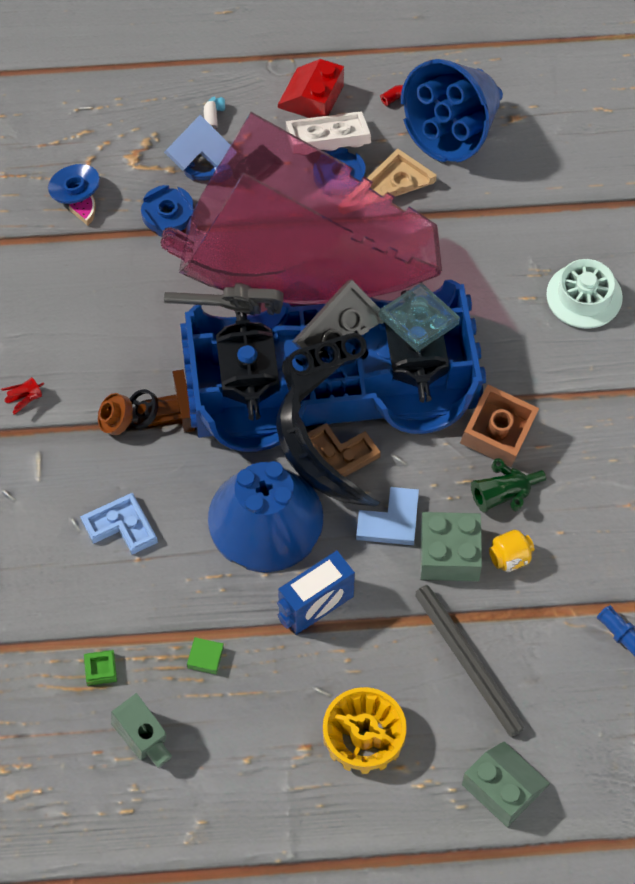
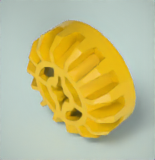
(362, 710)

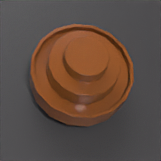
(115, 414)

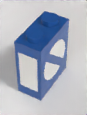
(315, 593)

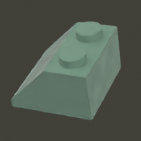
(504, 783)

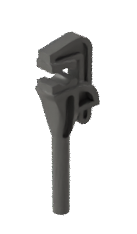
(239, 298)

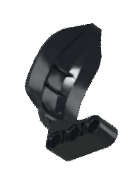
(291, 429)

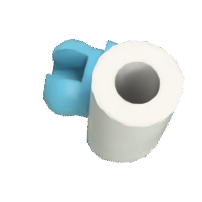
(210, 110)

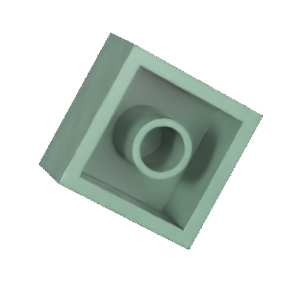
(451, 546)

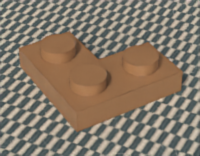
(346, 456)

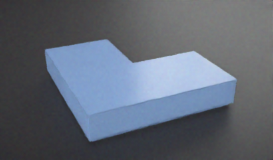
(196, 140)
(124, 517)
(394, 526)

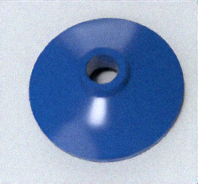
(74, 183)

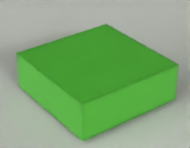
(205, 655)
(100, 667)

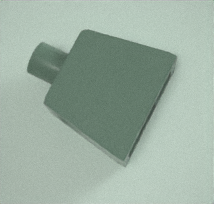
(135, 719)

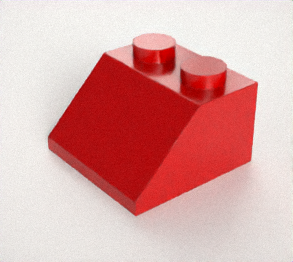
(313, 89)

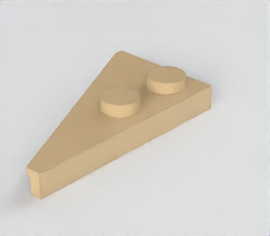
(400, 175)

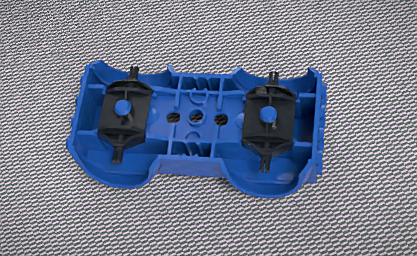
(240, 382)

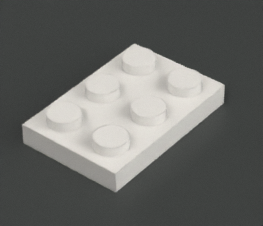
(332, 131)

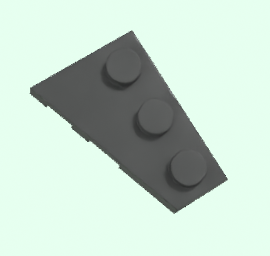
(343, 314)

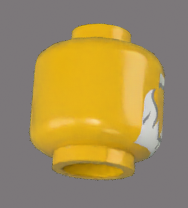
(511, 550)

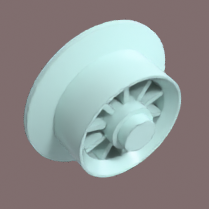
(584, 294)

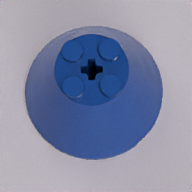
(449, 108)
(265, 518)

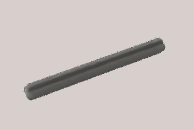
(469, 661)

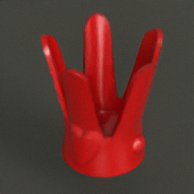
(28, 389)

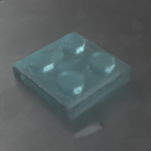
(419, 317)

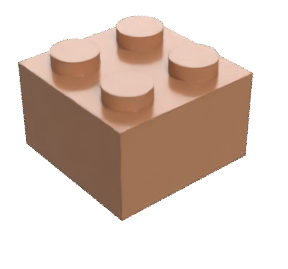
(499, 425)

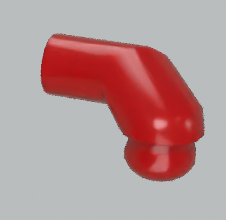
(391, 95)

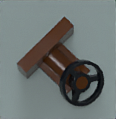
(166, 408)

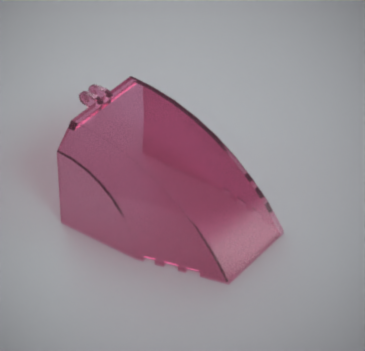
(300, 224)

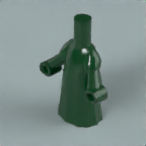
(500, 489)

